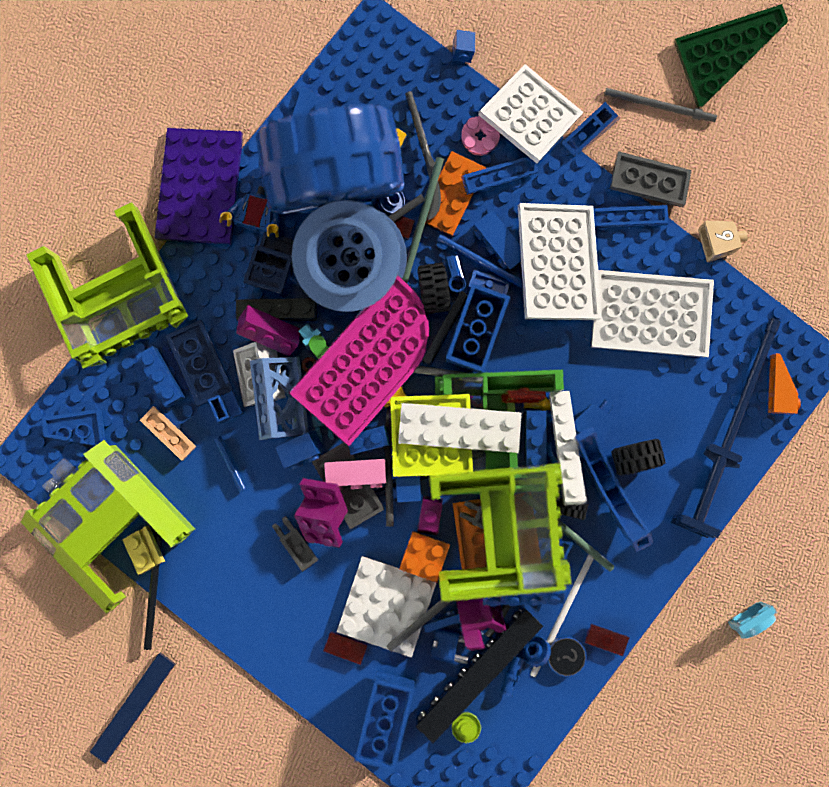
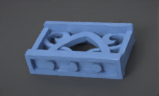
(263, 394)

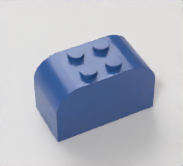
(477, 329)

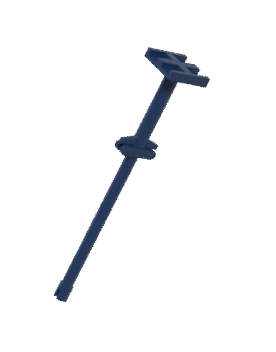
(722, 455)

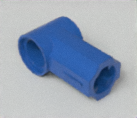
(454, 274)

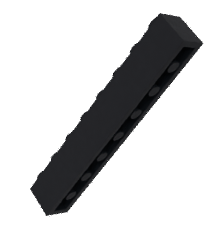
(477, 675)

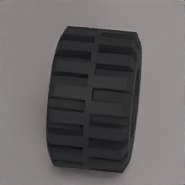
(434, 288)
(638, 457)

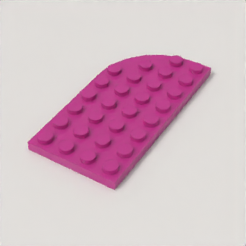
(366, 363)

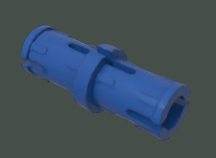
(512, 676)

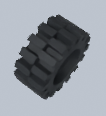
(576, 510)

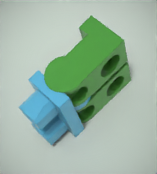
(313, 340)

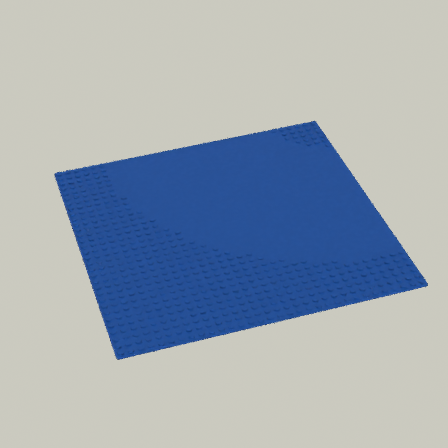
(236, 575)

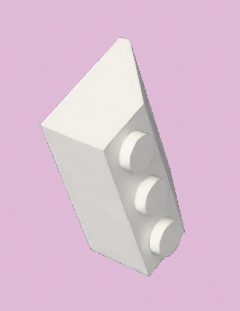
(242, 360)

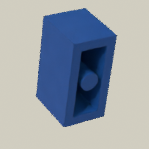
(371, 440)
(300, 449)

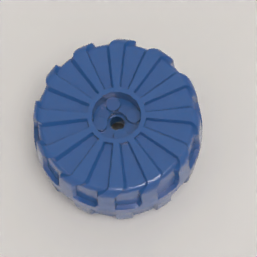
(330, 158)

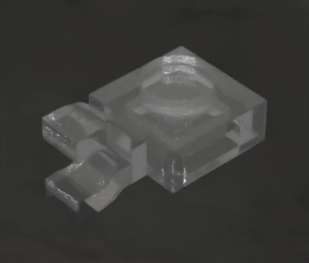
(60, 473)

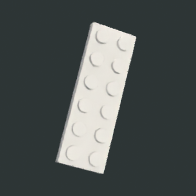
(459, 428)

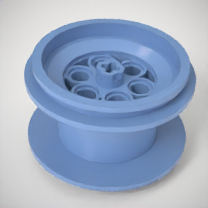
(316, 243)

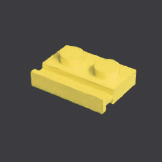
(143, 550)

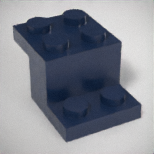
(270, 264)

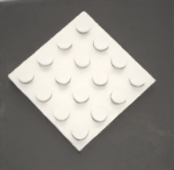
(530, 113)
(385, 604)

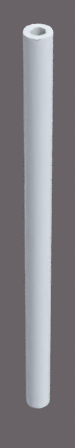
(564, 611)

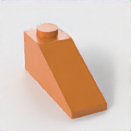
(782, 391)

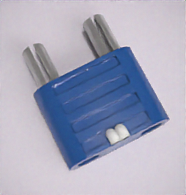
(445, 646)

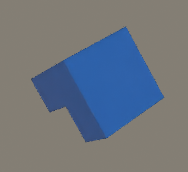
(225, 407)

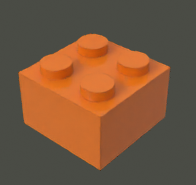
(424, 556)

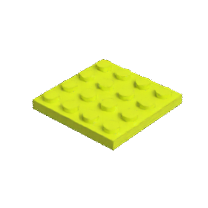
(422, 459)

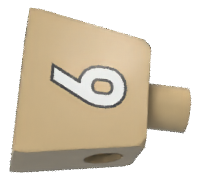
(720, 239)

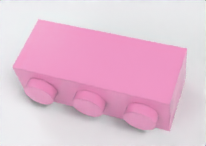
(356, 473)

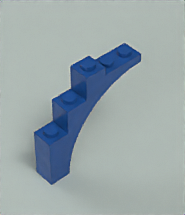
(611, 490)

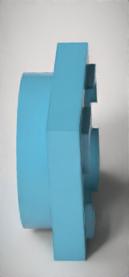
(753, 620)

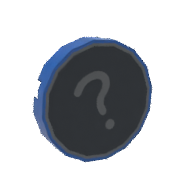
(567, 656)

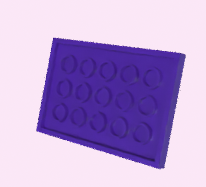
(198, 185)

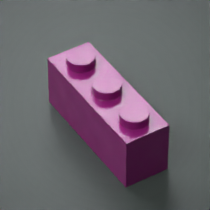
(268, 330)

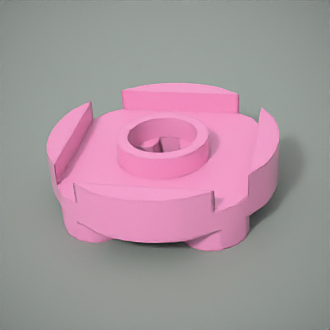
(471, 142)

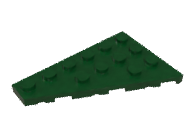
(721, 51)

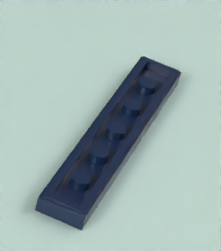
(132, 708)

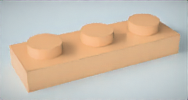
(168, 433)

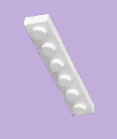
(567, 448)

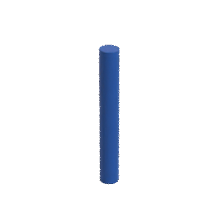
(230, 463)

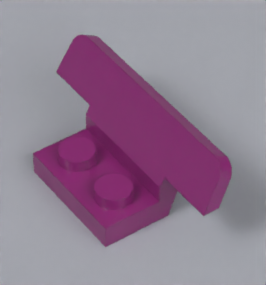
(478, 617)

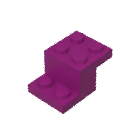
(321, 512)

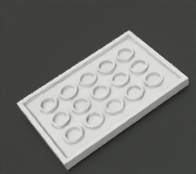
(559, 262)
(654, 314)

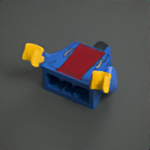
(253, 214)

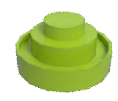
(466, 727)

